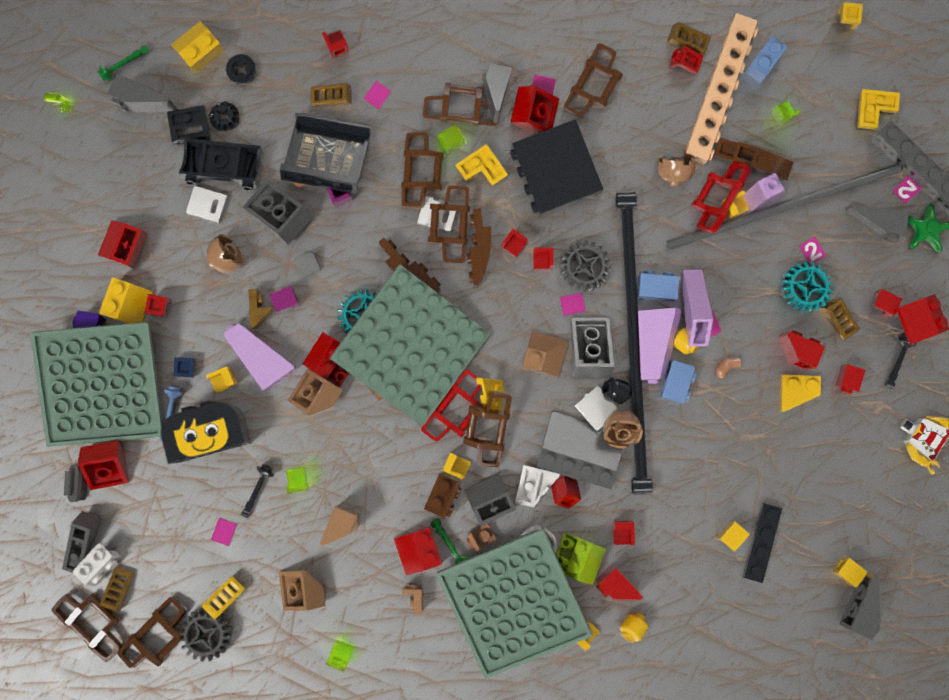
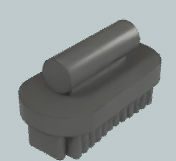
(75, 484)

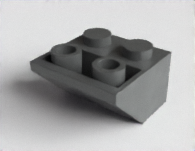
(489, 499)

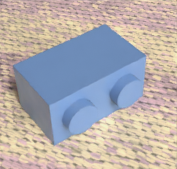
(766, 59)
(658, 287)
(677, 382)

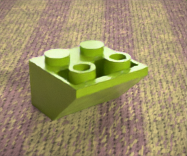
(580, 558)

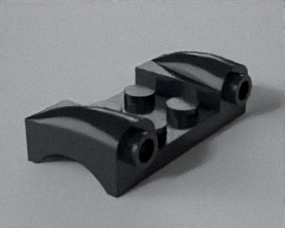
(221, 162)

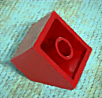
(534, 109)
(922, 319)
(103, 465)
(418, 551)
(615, 585)

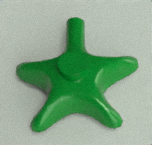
(928, 229)

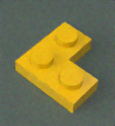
(873, 102)
(483, 161)

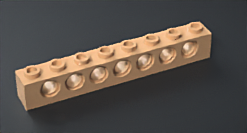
(739, 26)

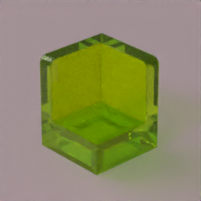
(784, 113)
(450, 139)
(296, 480)
(340, 655)

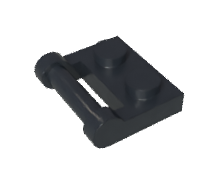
(188, 119)

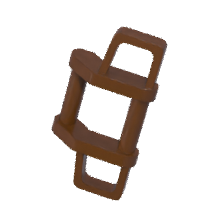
(577, 91)
(445, 116)
(407, 184)
(462, 226)
(487, 413)
(170, 627)
(105, 632)

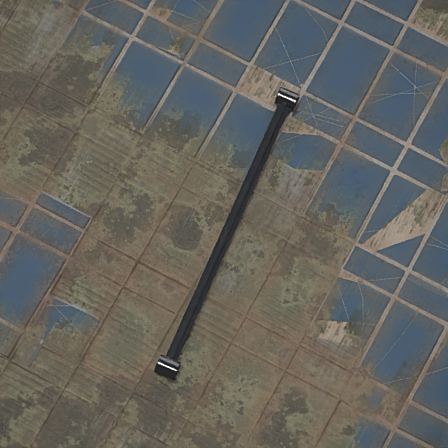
(626, 201)

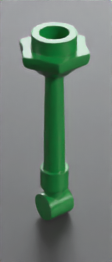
(105, 72)
(440, 530)

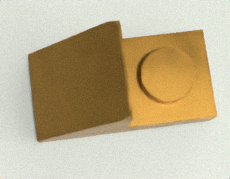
(257, 314)

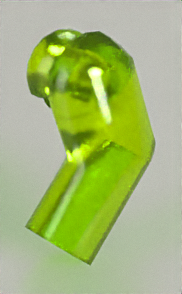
(58, 98)

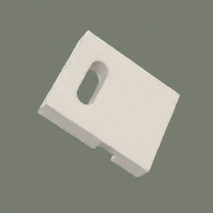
(202, 203)
(425, 215)

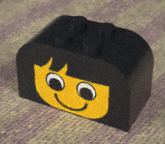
(203, 431)

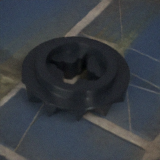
(240, 60)
(224, 124)

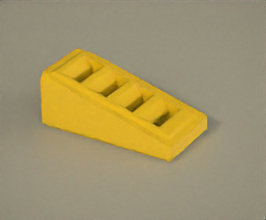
(234, 585)

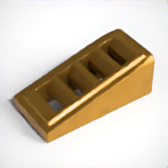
(684, 29)
(346, 100)
(841, 307)
(123, 591)

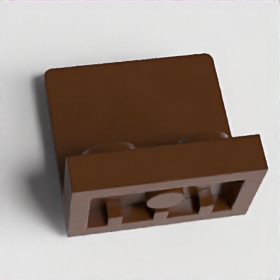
(442, 495)

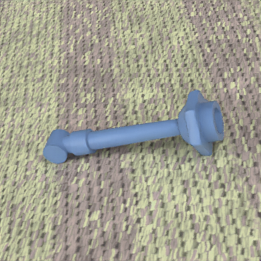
(173, 392)

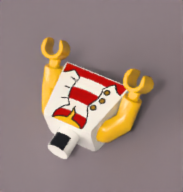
(925, 439)

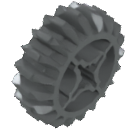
(589, 273)
(191, 643)

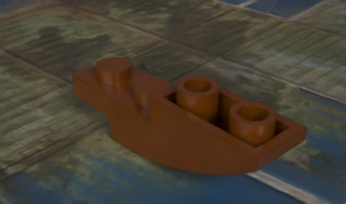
(754, 157)
(479, 255)
(416, 269)

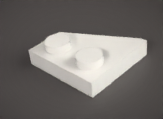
(533, 485)

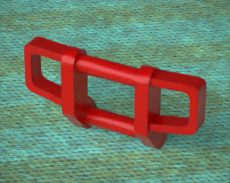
(726, 182)
(446, 401)

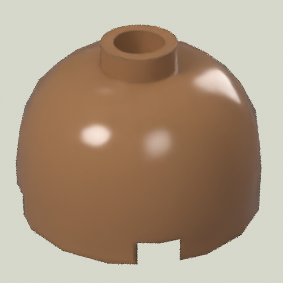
(676, 169)
(223, 255)
(622, 429)

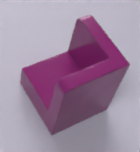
(339, 197)
(284, 299)

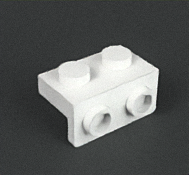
(96, 565)

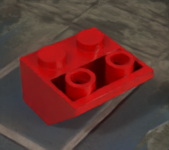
(122, 243)
(801, 351)
(319, 360)

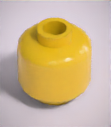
(681, 342)
(634, 627)

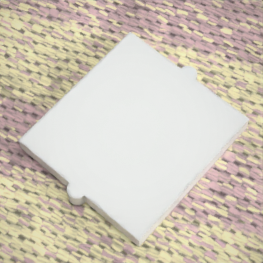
(595, 408)

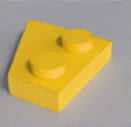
(491, 385)
(798, 390)

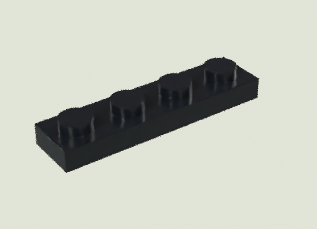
(762, 542)

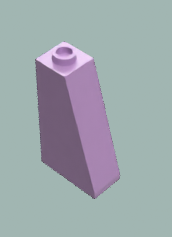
(764, 192)
(696, 308)
(656, 341)
(259, 358)

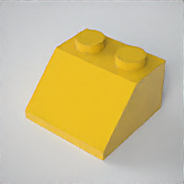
(197, 47)
(125, 302)

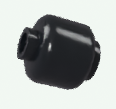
(616, 390)

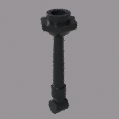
(893, 376)
(265, 472)

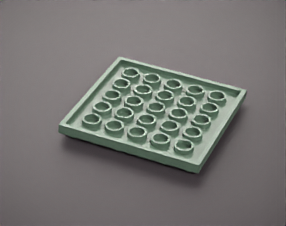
(410, 345)
(97, 384)
(514, 603)

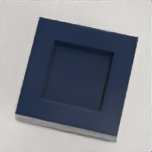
(184, 367)

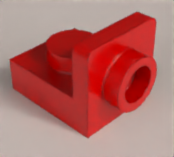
(686, 59)

